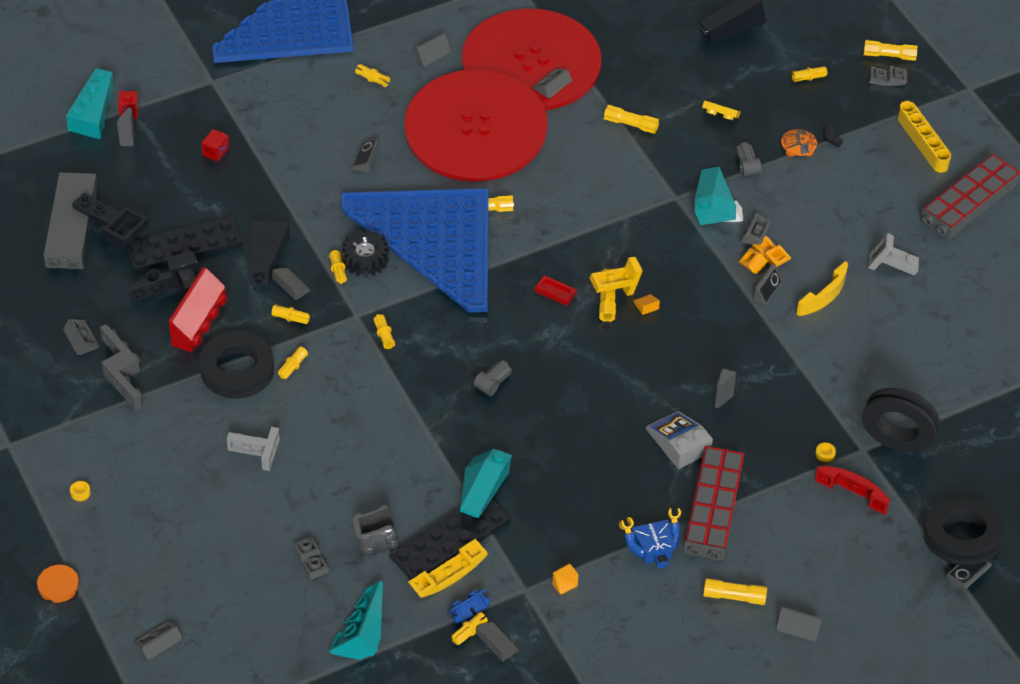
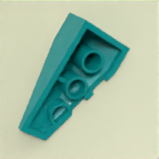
(713, 198)
(482, 480)
(363, 627)

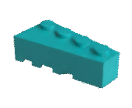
(91, 106)

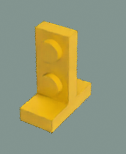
(618, 278)

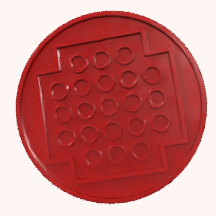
(532, 46)
(476, 125)

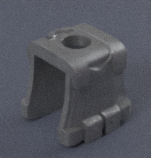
(380, 529)

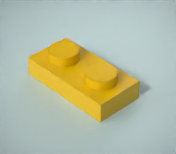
(713, 108)

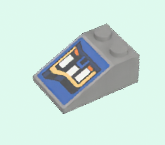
(680, 438)

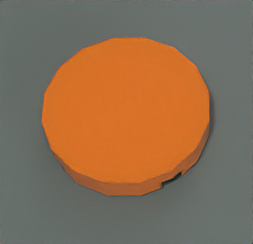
(58, 583)

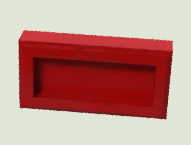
(555, 290)

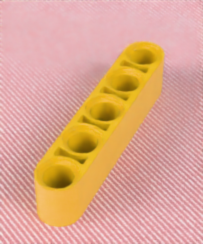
(924, 136)

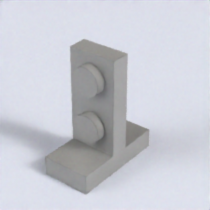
(887, 254)
(256, 446)

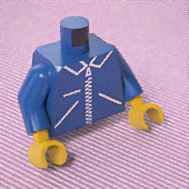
(654, 540)

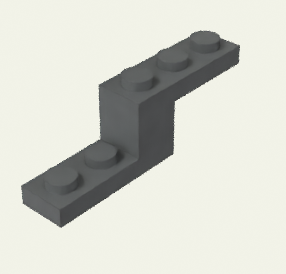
(121, 366)

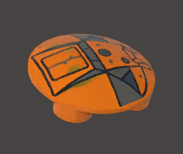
(799, 143)

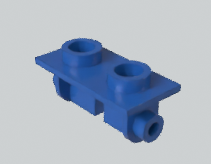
(461, 609)

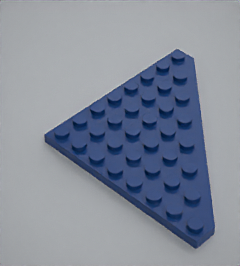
(288, 30)
(434, 233)

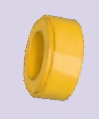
(825, 452)
(80, 490)

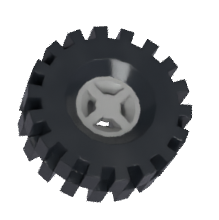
(365, 253)

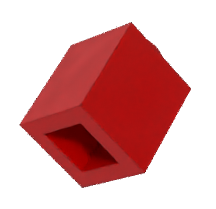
(127, 100)
(215, 145)

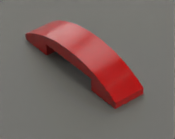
(855, 483)

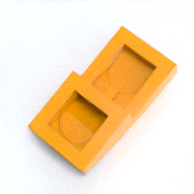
(773, 254)

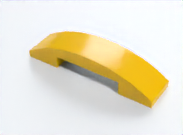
(813, 303)
(449, 572)

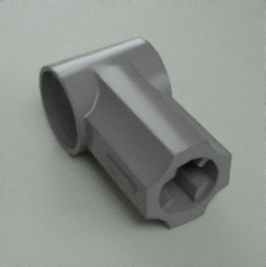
(748, 162)
(490, 381)

